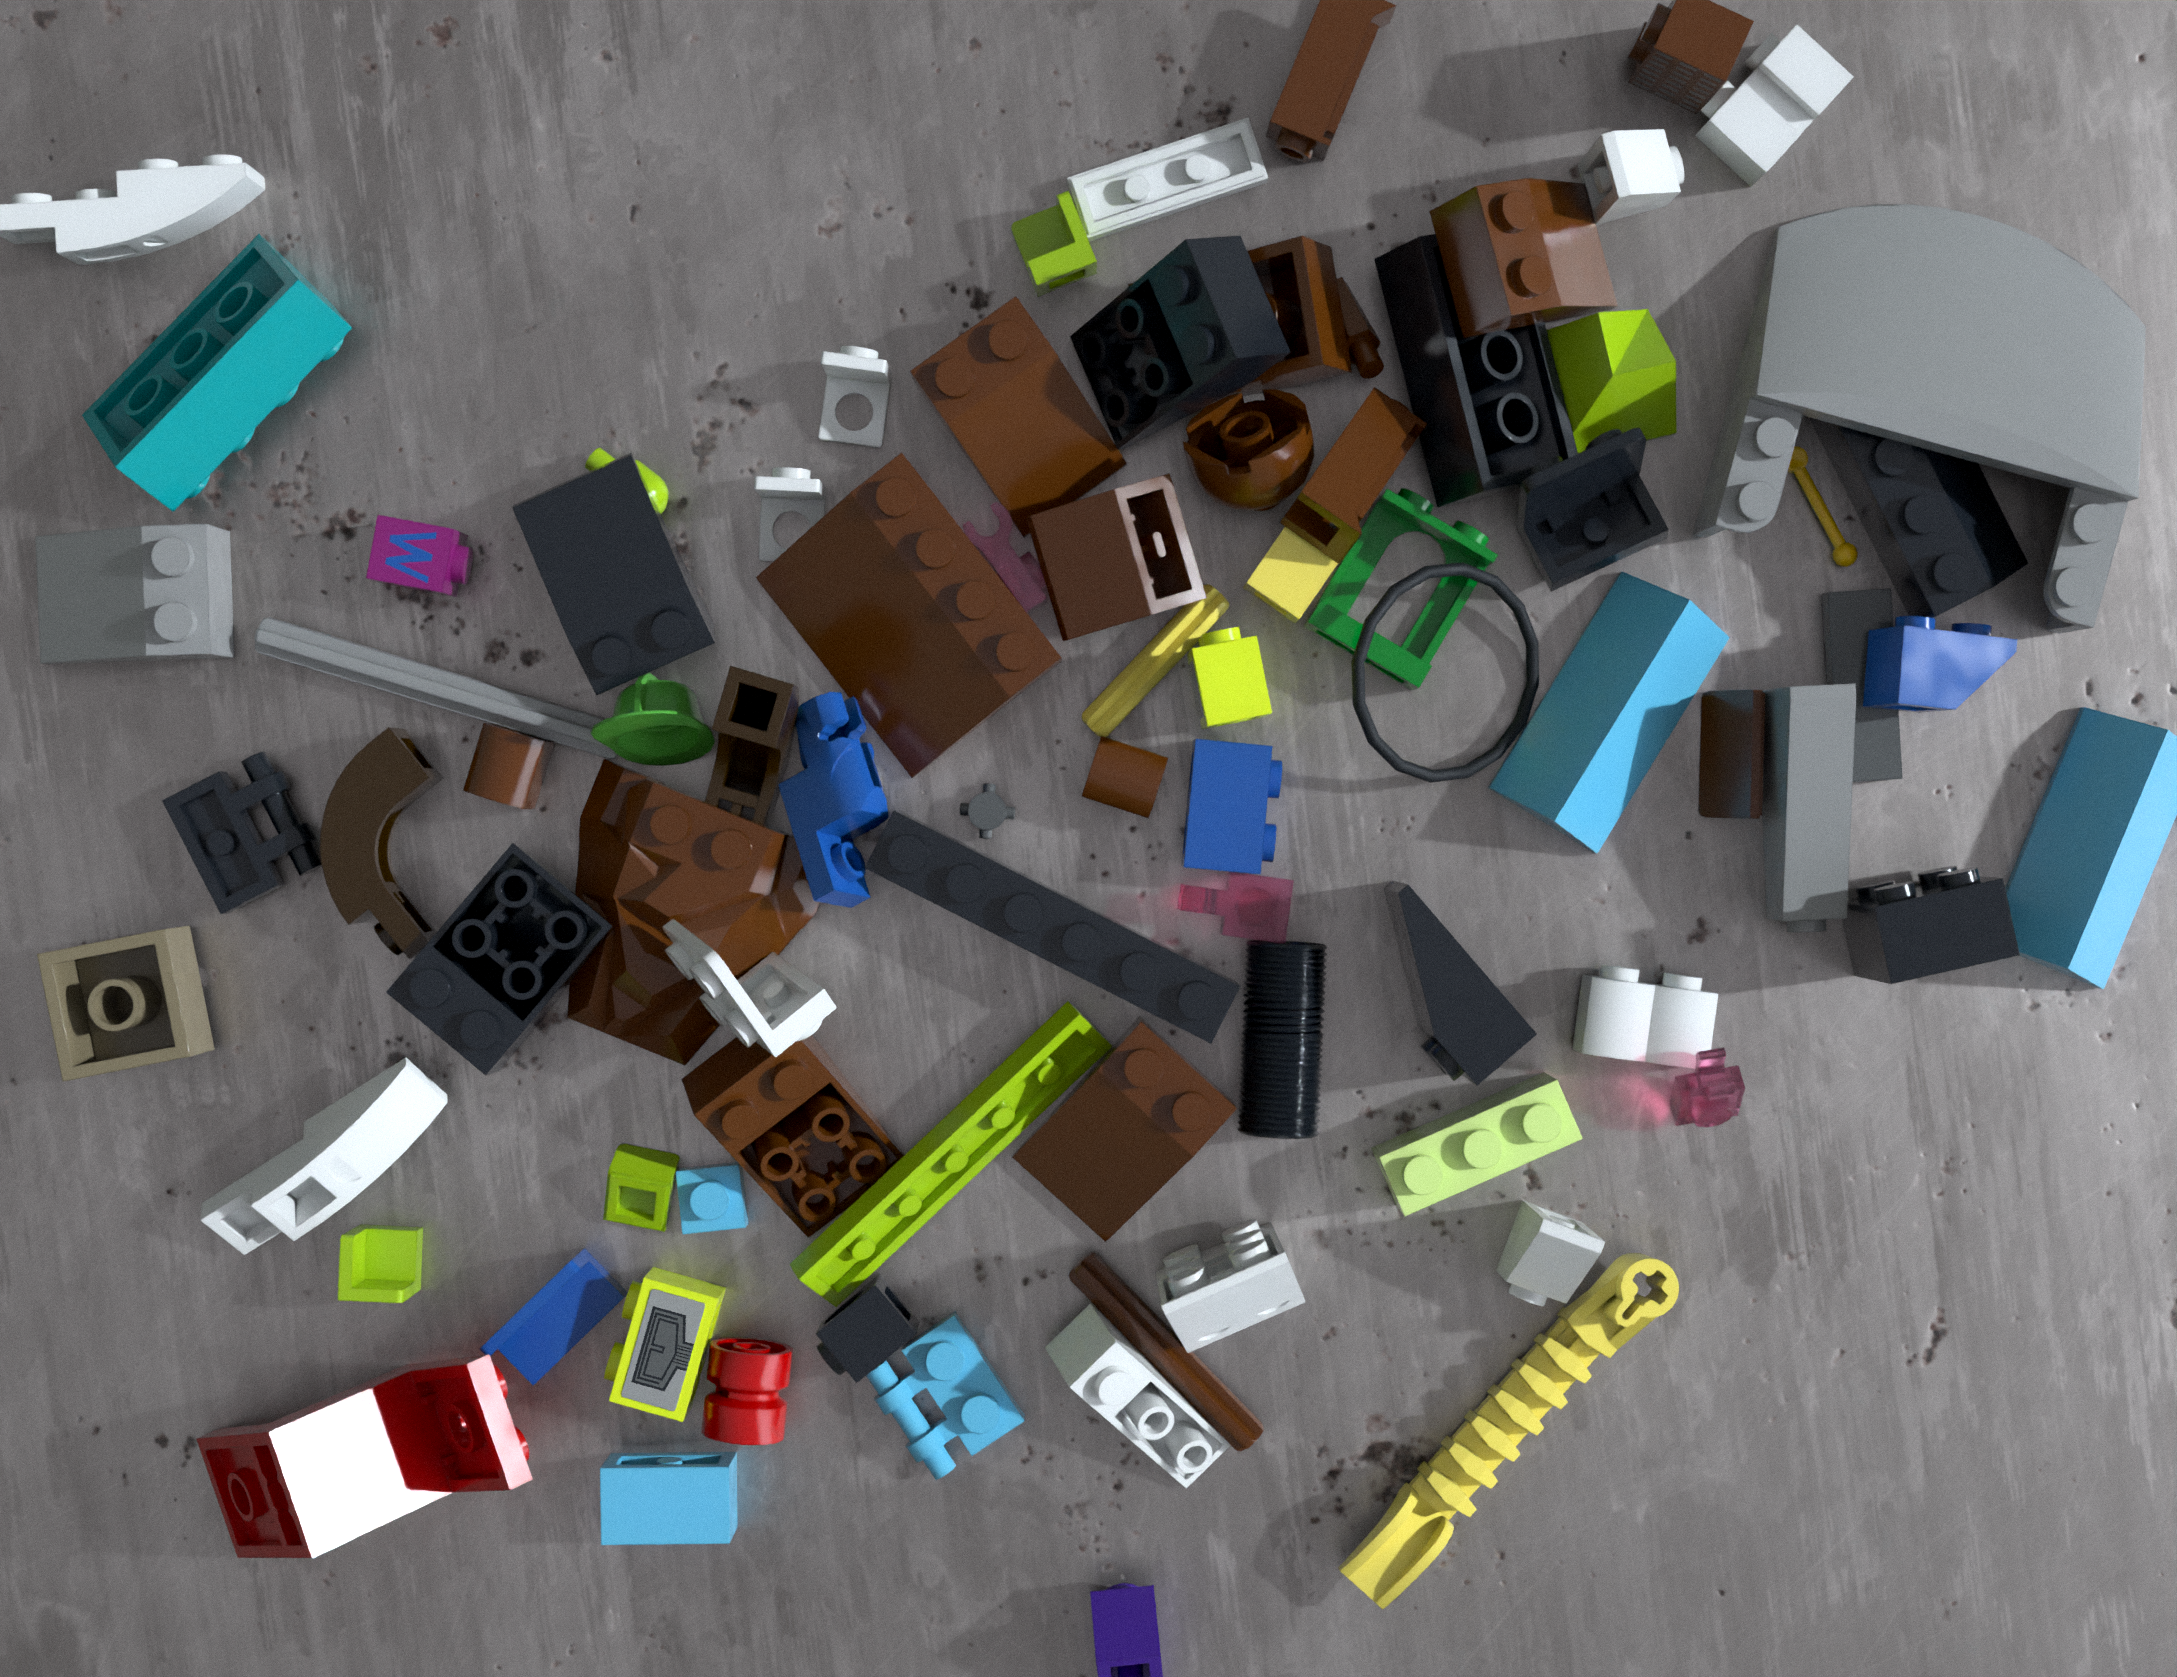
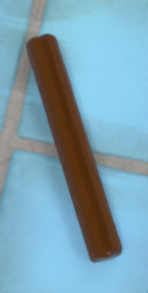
(1166, 1351)

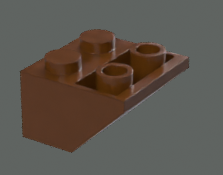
(1116, 557)

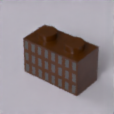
(1687, 51)

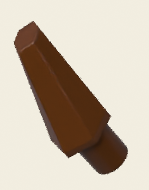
(1360, 334)

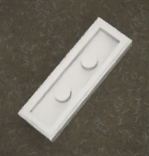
(1167, 179)

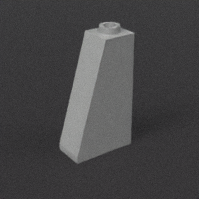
(1808, 803)

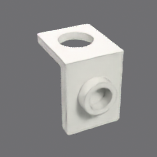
(861, 373)
(783, 493)

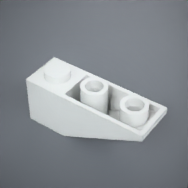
(1134, 1396)

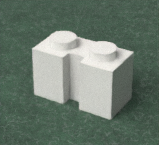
(1774, 105)

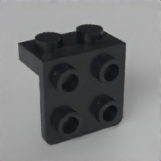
(1589, 508)

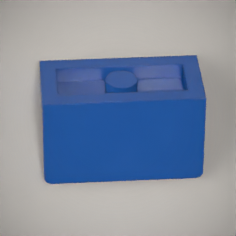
(557, 1317)

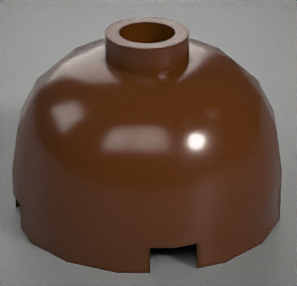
(1251, 450)

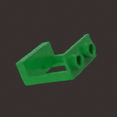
(1390, 518)

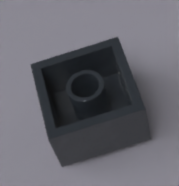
(1928, 927)

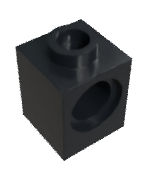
(866, 1330)

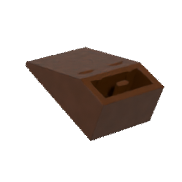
(792, 1127)

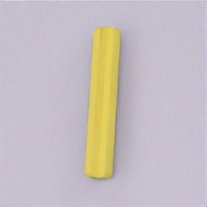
(1154, 662)

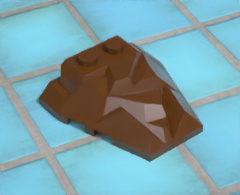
(663, 858)

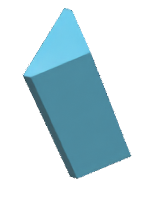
(1610, 710)
(2094, 844)

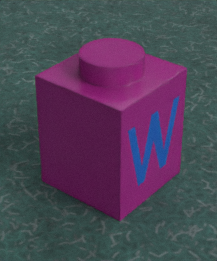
(419, 556)

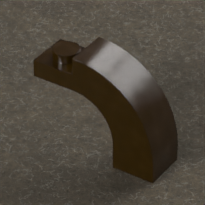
(754, 743)
(359, 833)

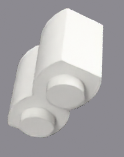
(1644, 1019)

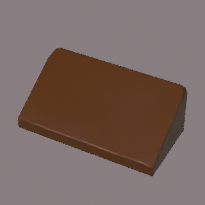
(1731, 754)

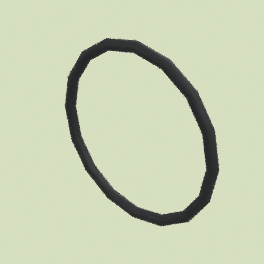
(1363, 645)

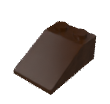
(1522, 254)
(1307, 305)
(1018, 415)
(1125, 1130)

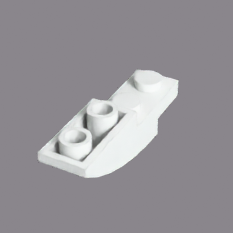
(152, 211)
(333, 1163)

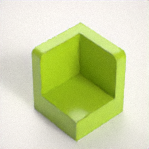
(1055, 246)
(380, 1263)

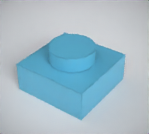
(712, 1198)

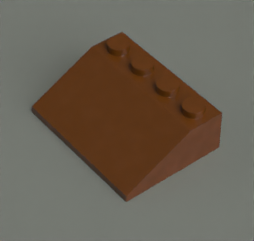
(908, 616)

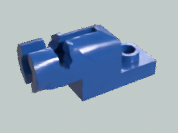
(833, 798)

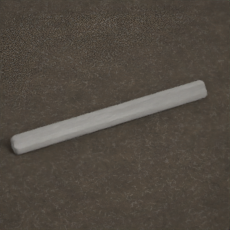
(429, 685)

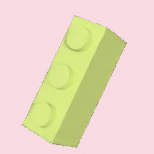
(1476, 1143)

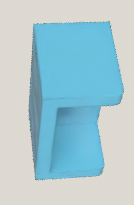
(668, 1498)

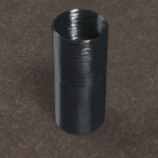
(1279, 1057)

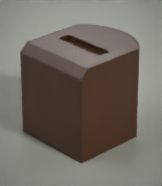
(508, 766)
(1124, 777)

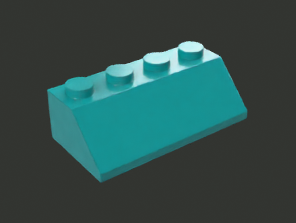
(215, 374)

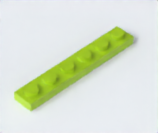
(950, 1155)

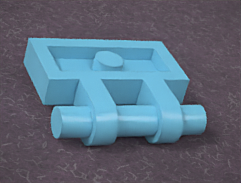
(962, 1385)

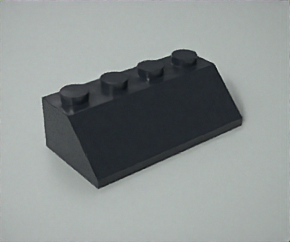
(1485, 397)
(1925, 518)

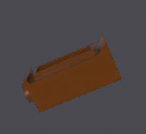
(1325, 75)
(1353, 475)

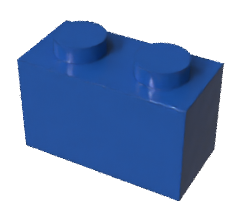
(1229, 806)

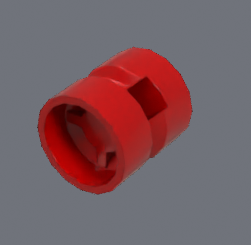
(746, 1395)

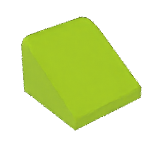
(640, 1187)

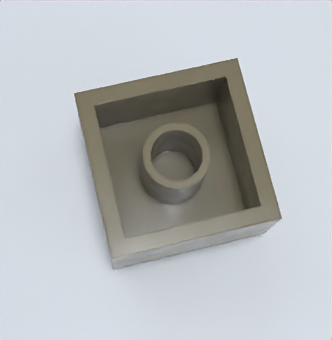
(125, 1002)

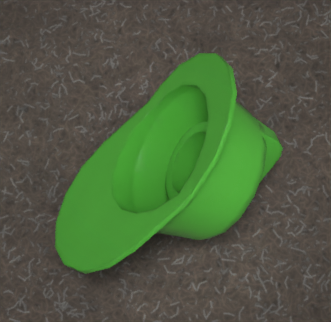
(656, 724)

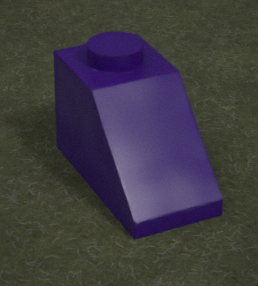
(1126, 1631)

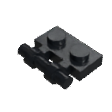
(225, 841)

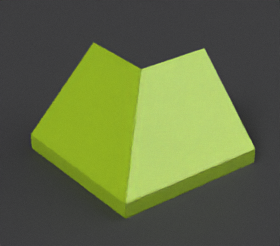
(1615, 375)

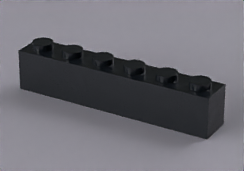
(1053, 926)

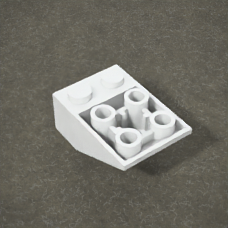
(1227, 1285)

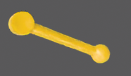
(1844, 553)

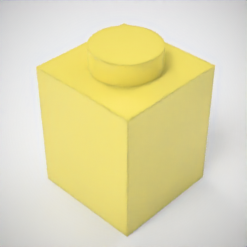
(1290, 575)

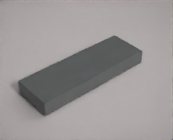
(1846, 630)

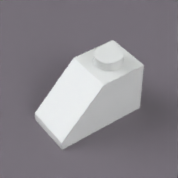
(1630, 173)
(1547, 1255)

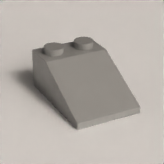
(135, 594)

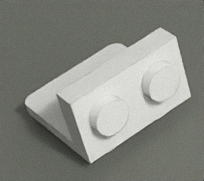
(764, 1006)

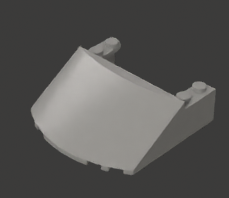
(1951, 344)

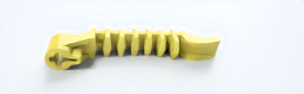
(1419, 1517)

